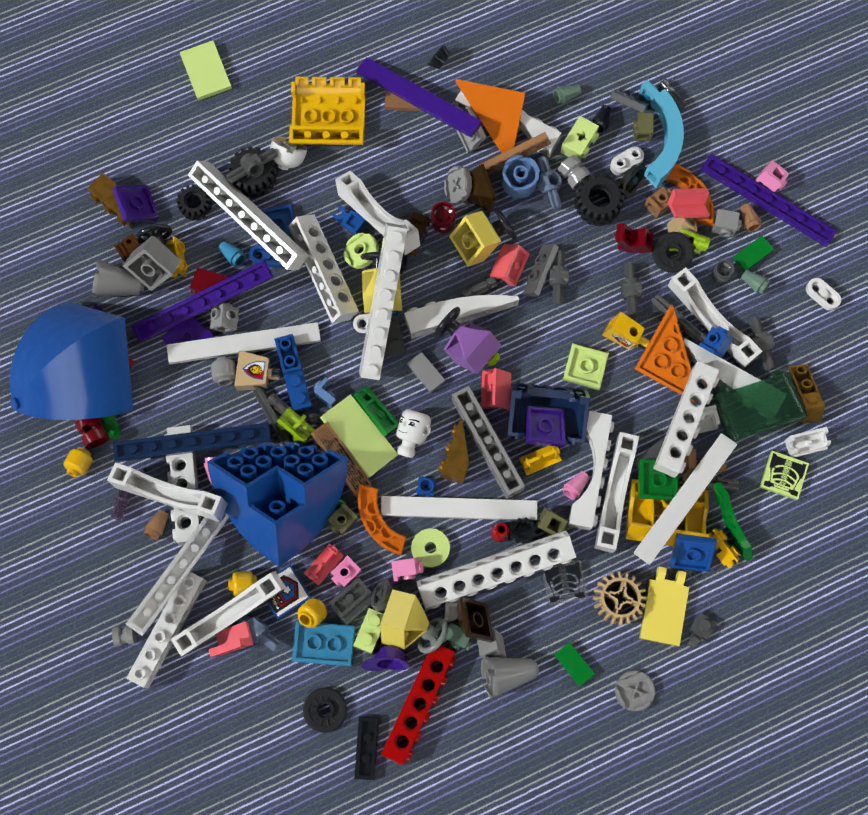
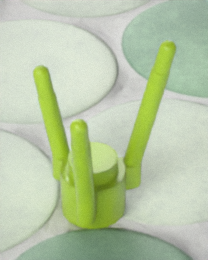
(699, 241)

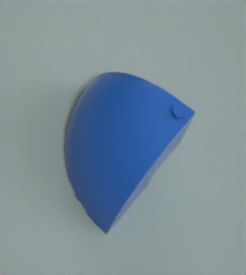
(279, 494)

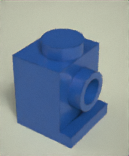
(717, 341)

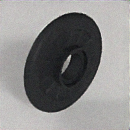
(684, 248)
(324, 723)

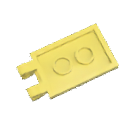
(665, 608)

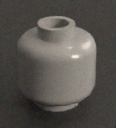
(223, 371)

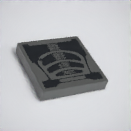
(629, 100)

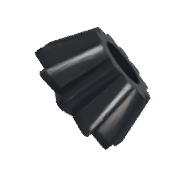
(440, 57)
(523, 531)

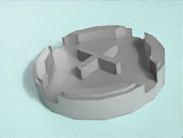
(458, 184)
(634, 690)

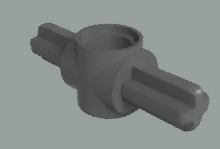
(252, 165)
(558, 277)
(631, 289)
(764, 341)

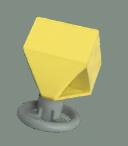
(406, 622)

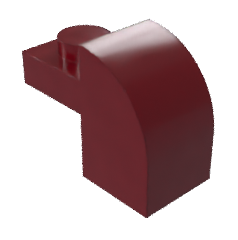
(633, 240)

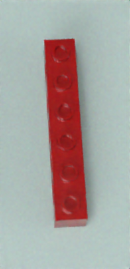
(391, 749)

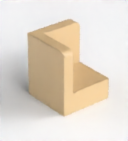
(686, 223)

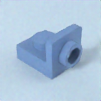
(327, 396)

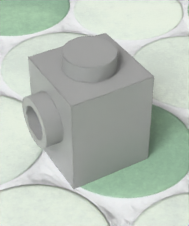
(726, 223)

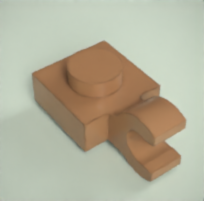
(690, 465)

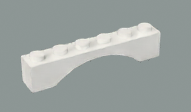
(528, 125)
(355, 194)
(692, 295)
(615, 493)
(186, 499)
(583, 510)
(228, 613)

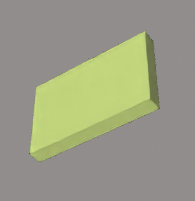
(205, 70)

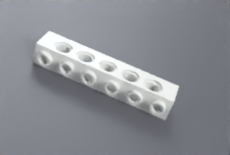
(323, 269)
(665, 461)
(175, 477)
(166, 628)

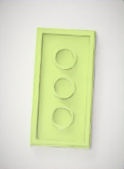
(359, 436)

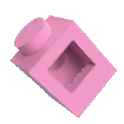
(773, 176)
(406, 568)
(353, 572)

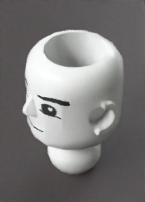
(413, 430)

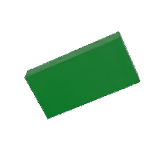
(753, 253)
(574, 664)

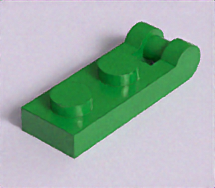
(376, 411)

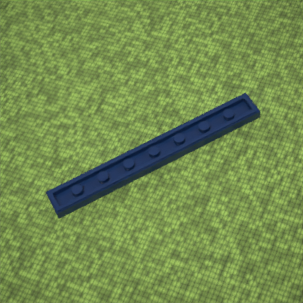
(191, 442)

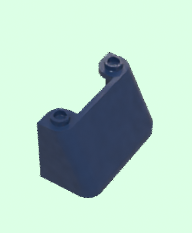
(572, 400)

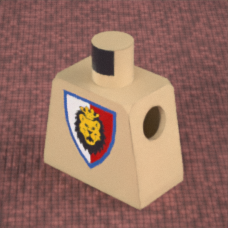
(254, 372)

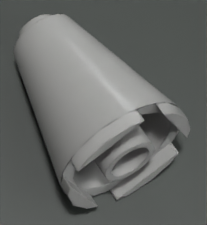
(114, 281)
(507, 673)

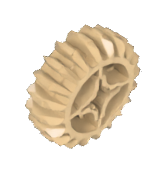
(611, 596)

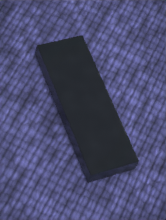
(366, 748)

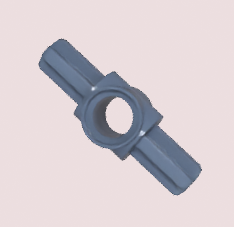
(549, 182)
(260, 632)

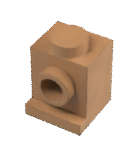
(656, 205)

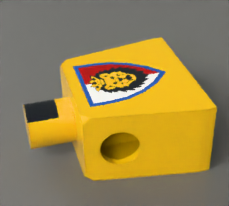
(625, 332)

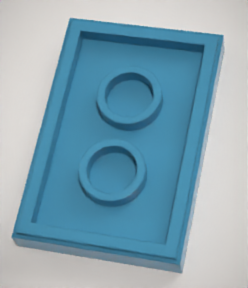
(324, 644)

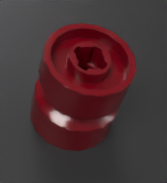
(443, 217)
(92, 432)

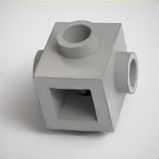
(224, 318)

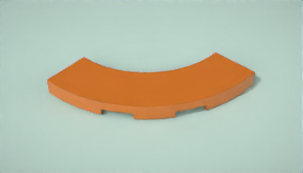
(686, 180)
(375, 524)

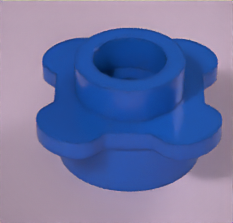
(426, 481)

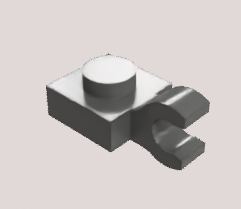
(701, 628)

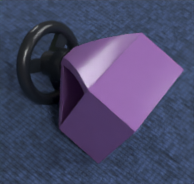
(470, 344)

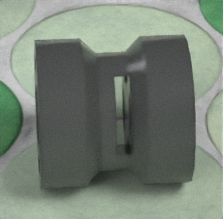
(724, 267)

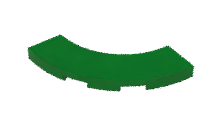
(723, 499)

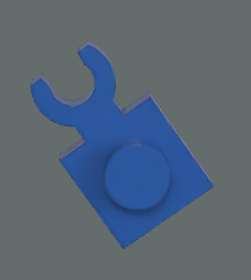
(350, 221)

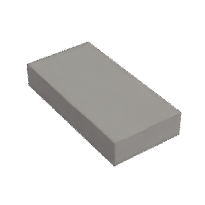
(426, 372)

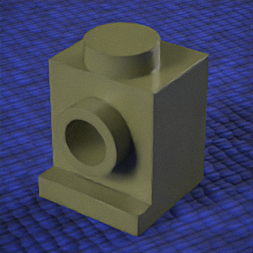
(643, 127)
(545, 518)
(350, 519)

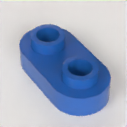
(258, 249)

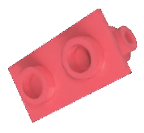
(324, 564)

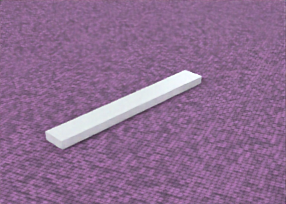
(245, 342)
(685, 499)
(458, 508)
(175, 574)

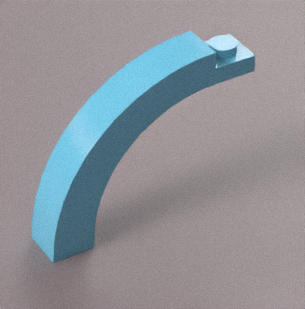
(673, 132)

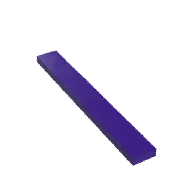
(419, 97)
(768, 200)
(202, 301)

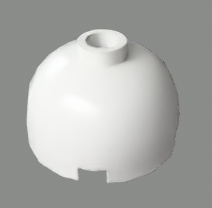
(288, 154)

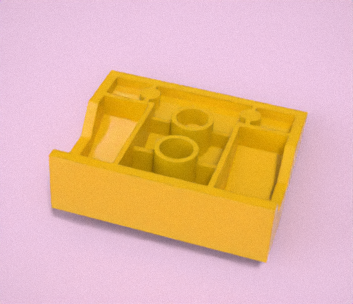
(645, 512)

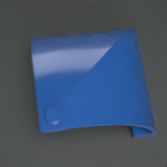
(72, 365)

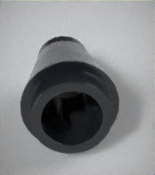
(602, 118)

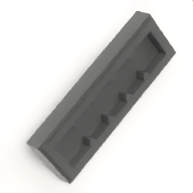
(540, 270)

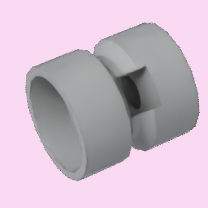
(572, 170)

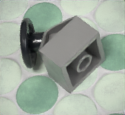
(152, 260)

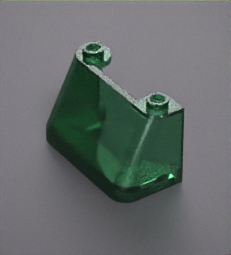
(759, 406)

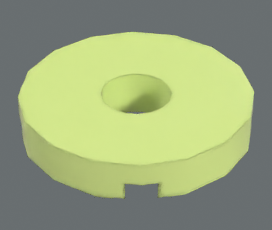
(354, 244)
(433, 536)

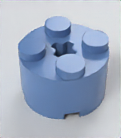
(528, 177)

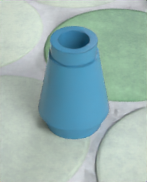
(232, 254)

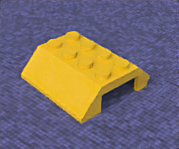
(327, 111)

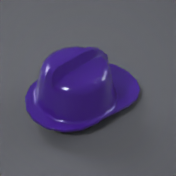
(387, 658)

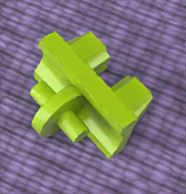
(295, 425)

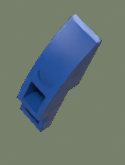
(293, 373)

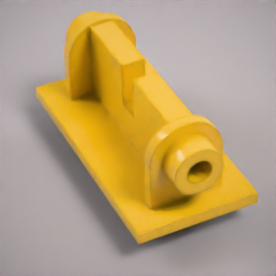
(178, 249)
(540, 459)
(728, 552)

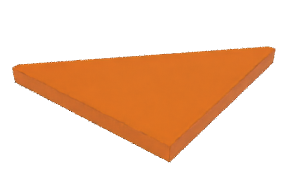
(497, 109)
(666, 355)

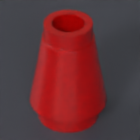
(500, 537)

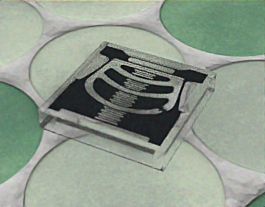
(564, 583)

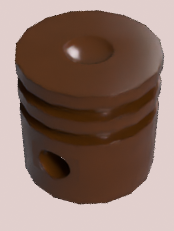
(127, 246)

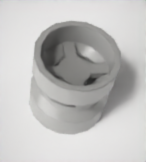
(123, 635)

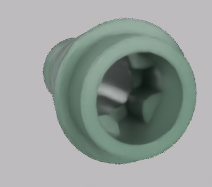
(565, 93)
(756, 282)

